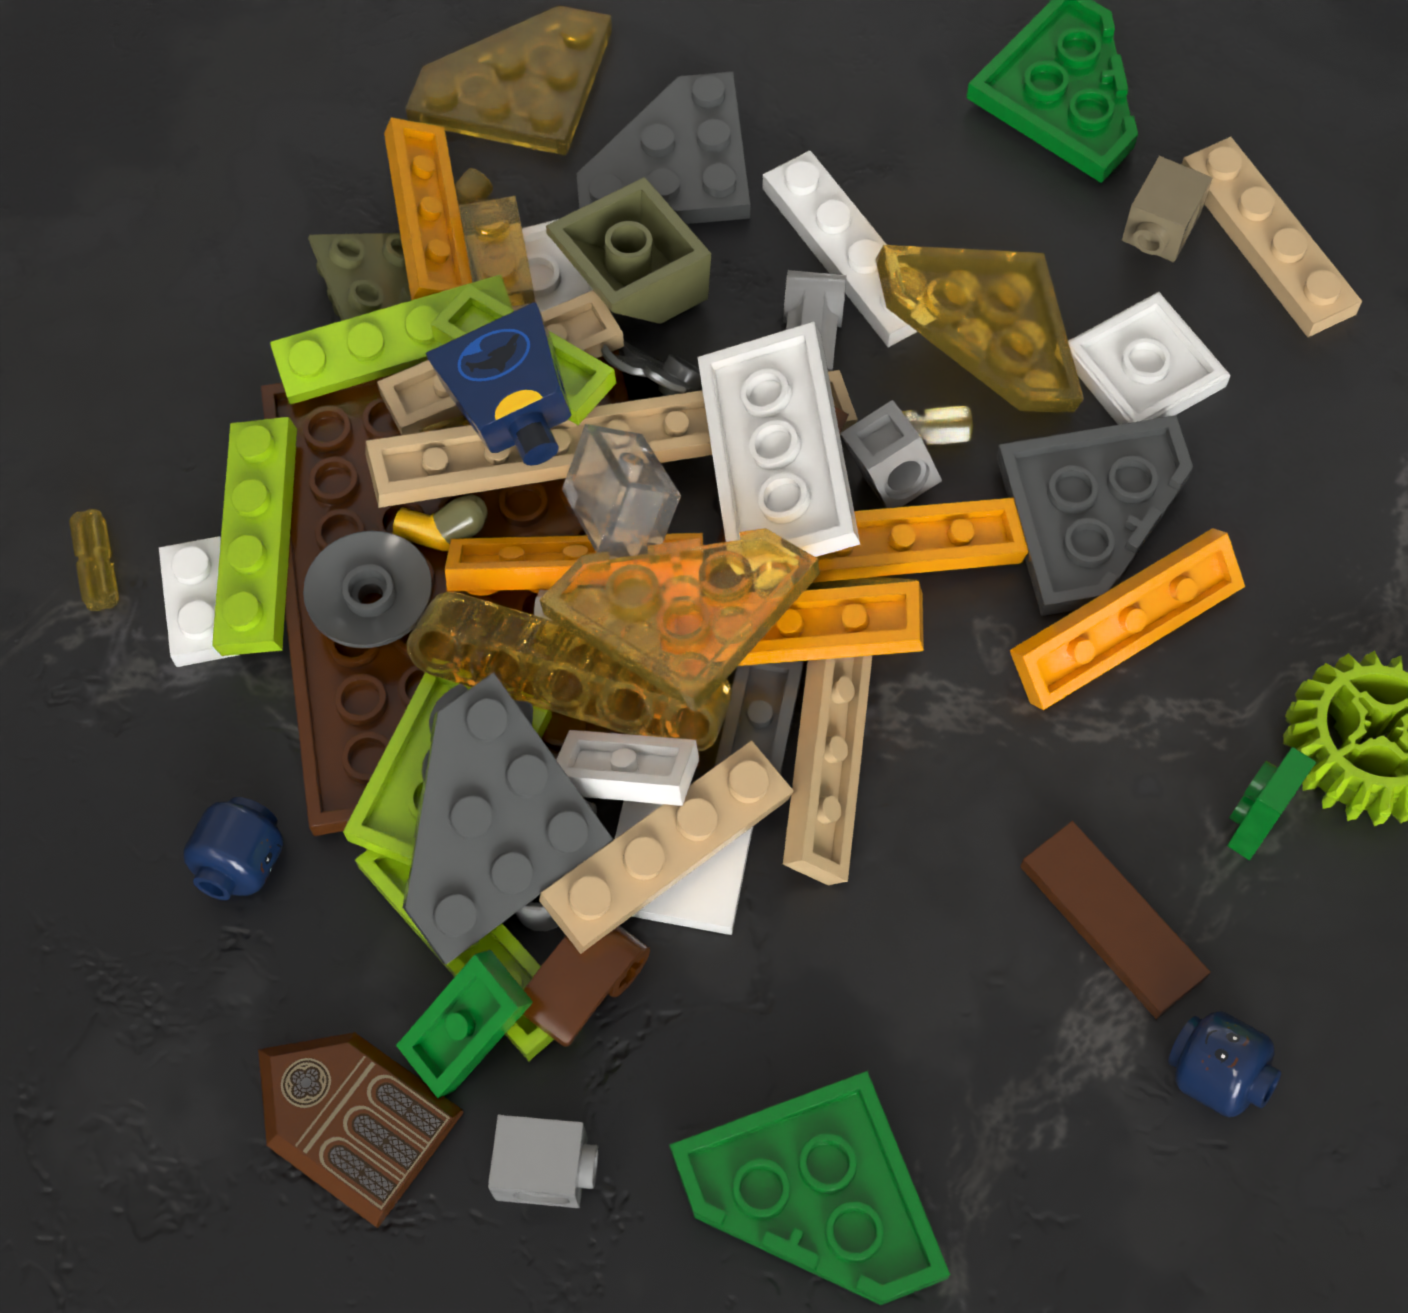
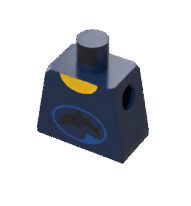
(507, 383)

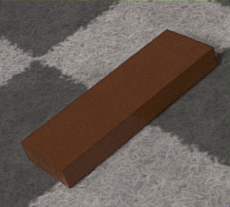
(1115, 919)

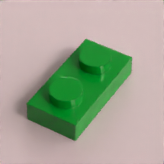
(1266, 801)
(464, 1023)

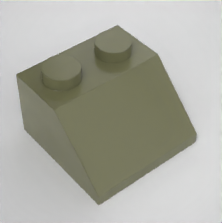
(636, 253)

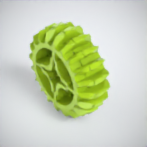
(1366, 704)

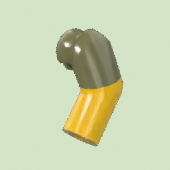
(456, 520)

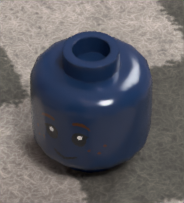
(233, 848)
(1224, 1063)

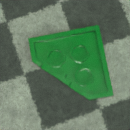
(1063, 87)
(818, 1190)

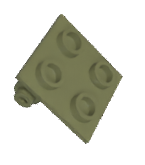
(361, 271)

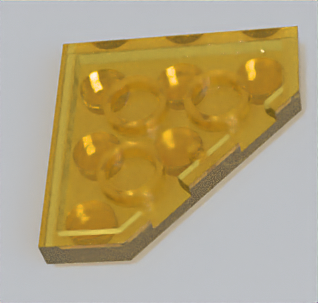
(518, 83)
(989, 316)
(683, 607)

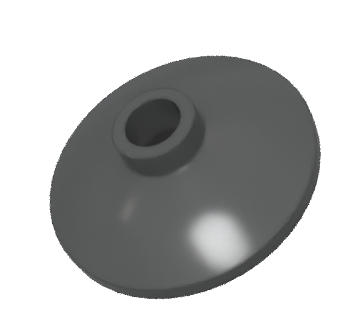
(362, 566)

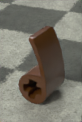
(574, 984)

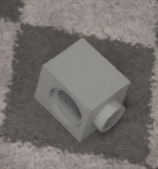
(891, 456)
(541, 1161)

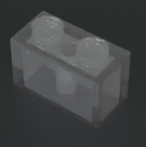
(620, 491)

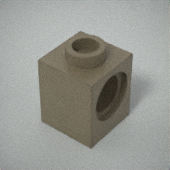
(1166, 209)

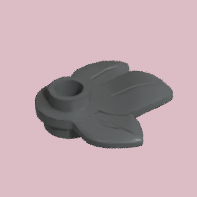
(673, 376)

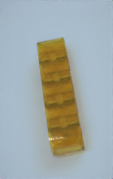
(553, 670)

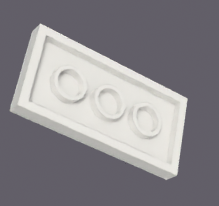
(778, 441)

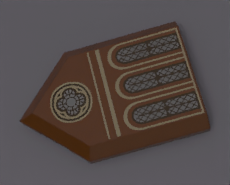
(351, 1119)

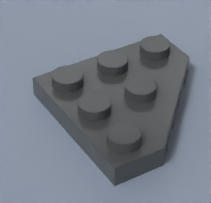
(684, 147)
(1091, 503)
(490, 821)

